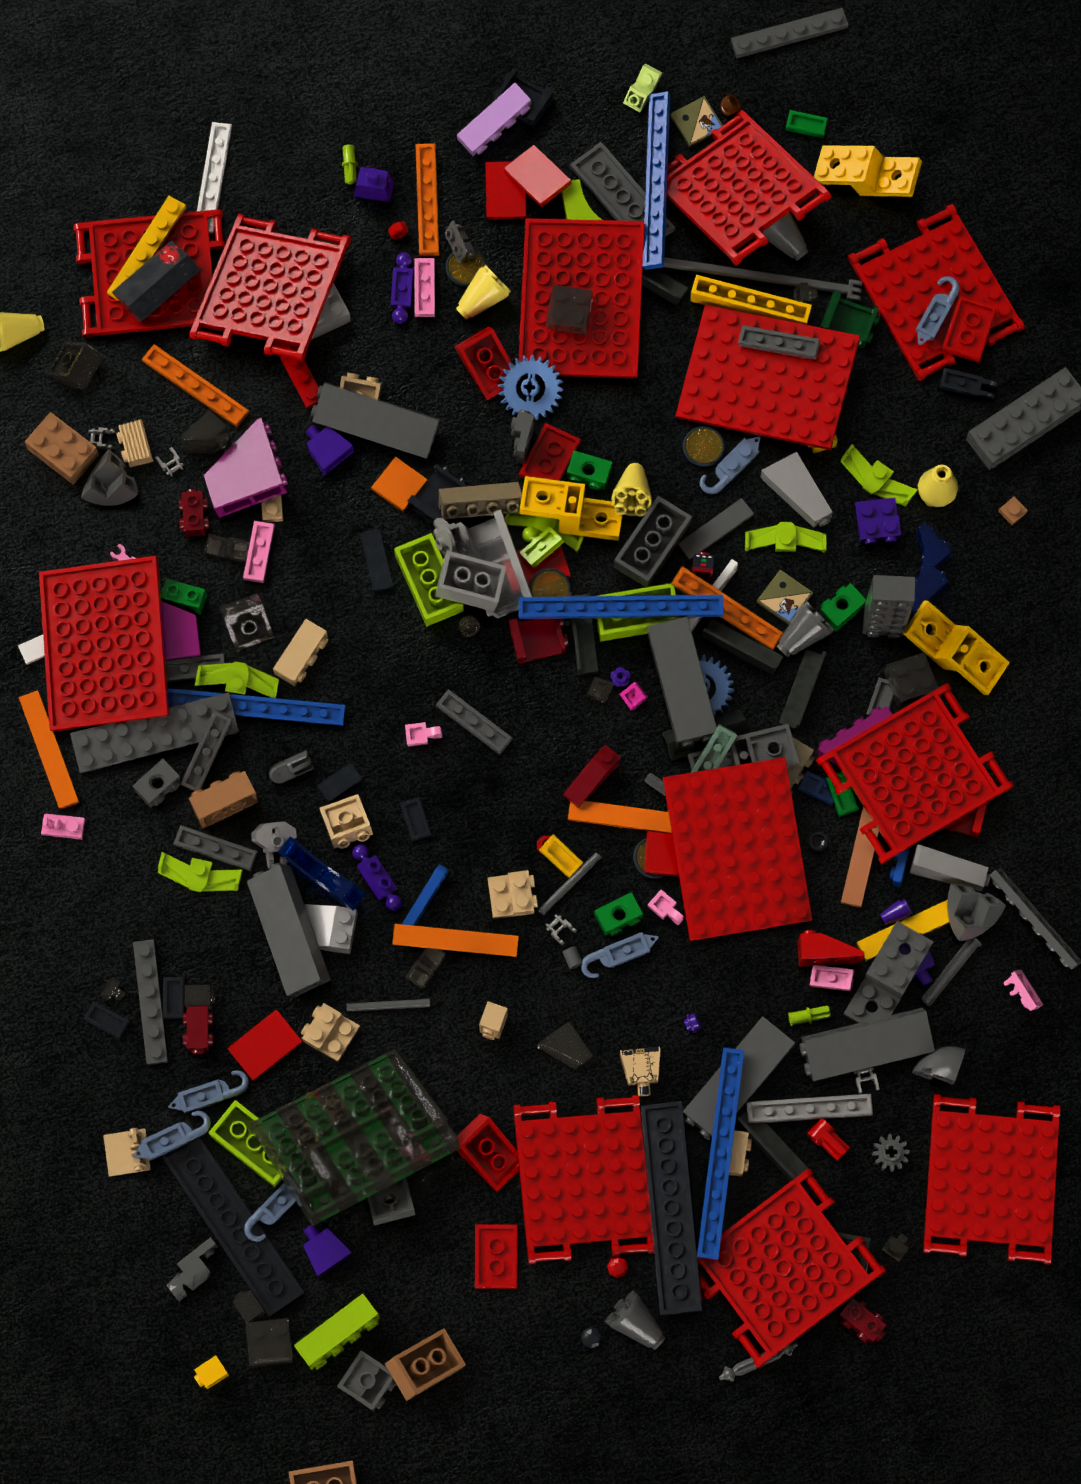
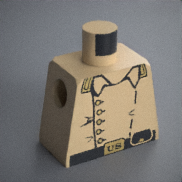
(641, 1068)

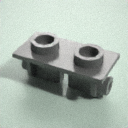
(456, 236)

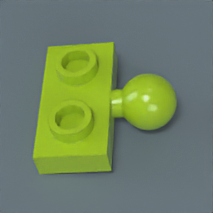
(540, 546)

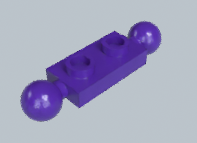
(402, 288)
(377, 877)

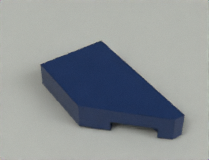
(816, 787)

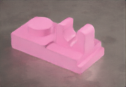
(63, 826)
(832, 978)
(1029, 997)

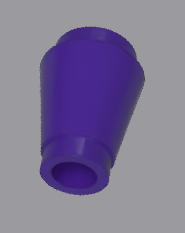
(896, 912)

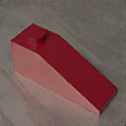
(592, 776)

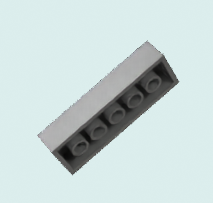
(1026, 419)
(888, 606)

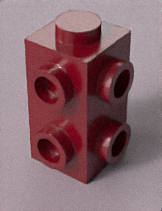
(193, 507)
(198, 1029)
(867, 1325)

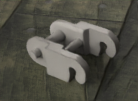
(101, 431)
(165, 466)
(565, 923)
(873, 1077)

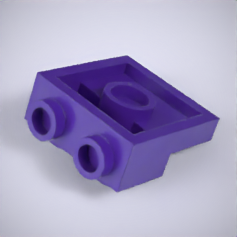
(877, 521)

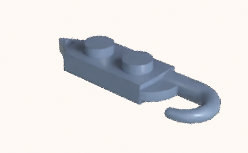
(937, 312)
(733, 464)
(619, 952)
(208, 1094)
(171, 1138)
(270, 1211)

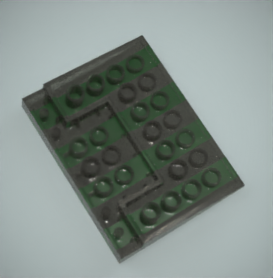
(354, 1136)

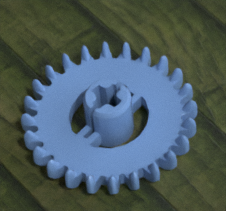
(531, 368)
(721, 684)

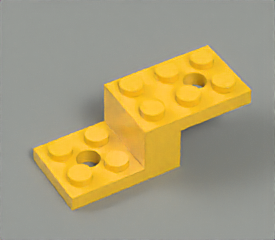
(867, 171)
(567, 503)
(956, 647)

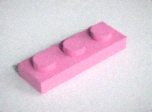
(424, 287)
(258, 552)

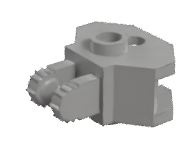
(451, 537)
(273, 842)

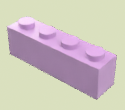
(494, 119)

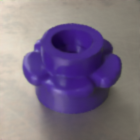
(620, 682)
(692, 1023)

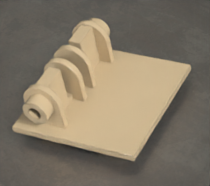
(120, 1151)

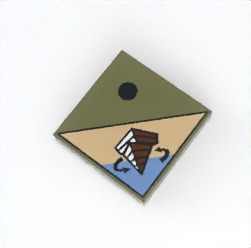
(696, 121)
(784, 597)

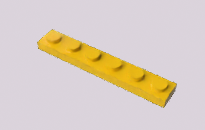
(151, 240)

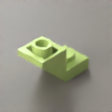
(644, 85)

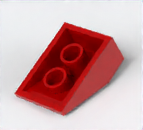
(485, 361)
(826, 951)
(488, 1152)

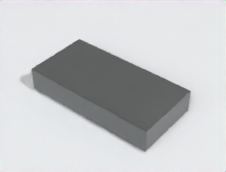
(881, 697)

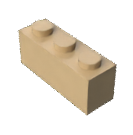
(301, 653)

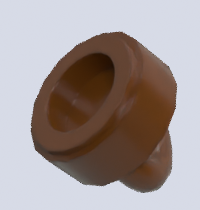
(730, 105)

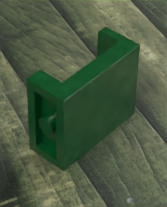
(850, 318)

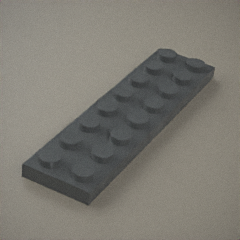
(137, 739)

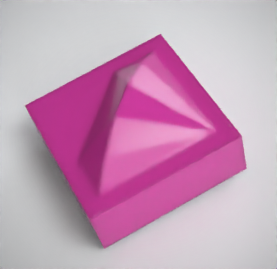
(634, 696)

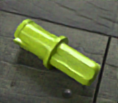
(349, 164)
(809, 1015)

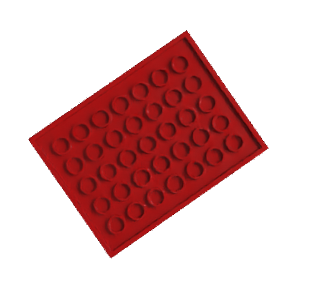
(593, 257)
(767, 390)
(104, 644)
(737, 849)

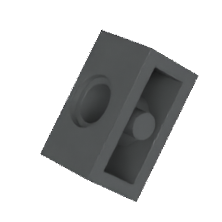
(160, 772)

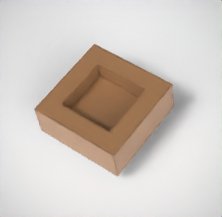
(1013, 510)

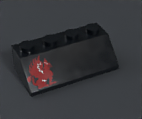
(156, 281)

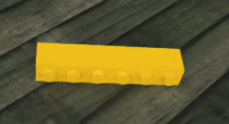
(742, 299)

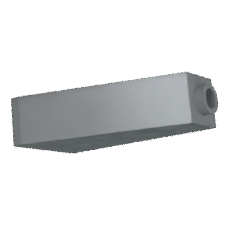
(796, 486)
(948, 868)

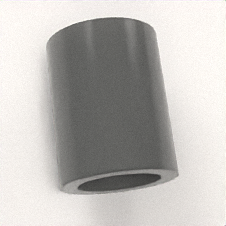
(572, 957)

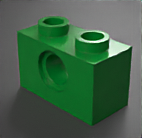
(581, 462)
(184, 596)
(836, 617)
(626, 905)

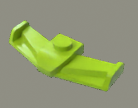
(876, 478)
(541, 525)
(785, 538)
(237, 677)
(198, 874)

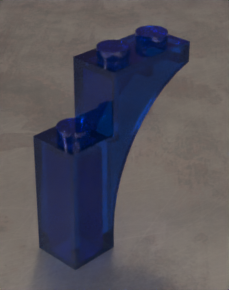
(930, 580)
(320, 874)

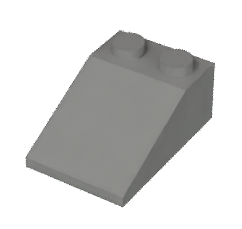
(333, 927)

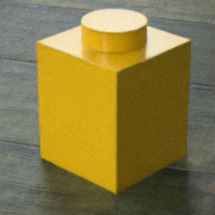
(210, 1373)

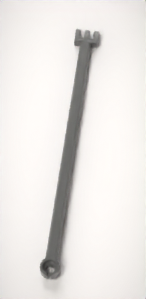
(772, 278)

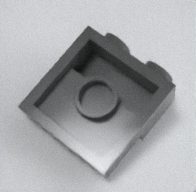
(522, 430)
(367, 1381)

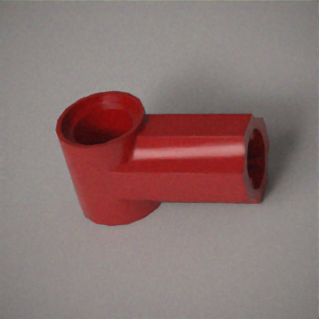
(823, 1135)

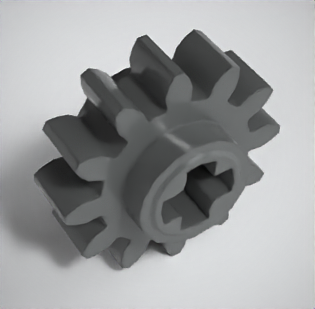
(885, 1158)

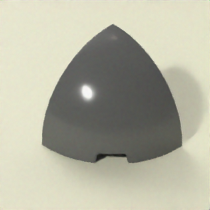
(109, 482)
(971, 911)
(941, 1064)

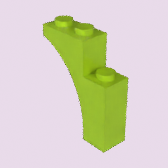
(575, 204)

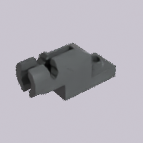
(193, 1270)

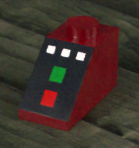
(703, 566)

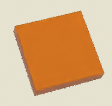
(399, 483)

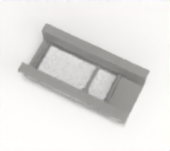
(493, 543)

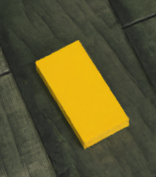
(561, 856)

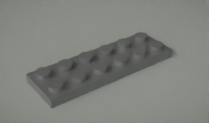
(613, 185)

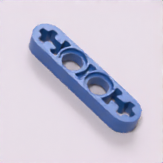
(426, 896)

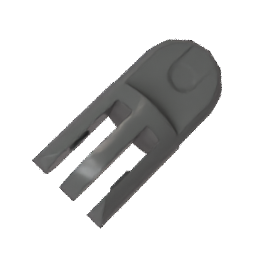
(291, 768)

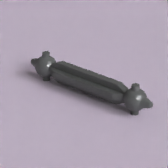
(748, 1365)

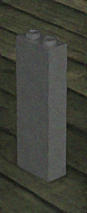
(375, 420)
(682, 682)
(288, 929)
(867, 1044)
(763, 1051)

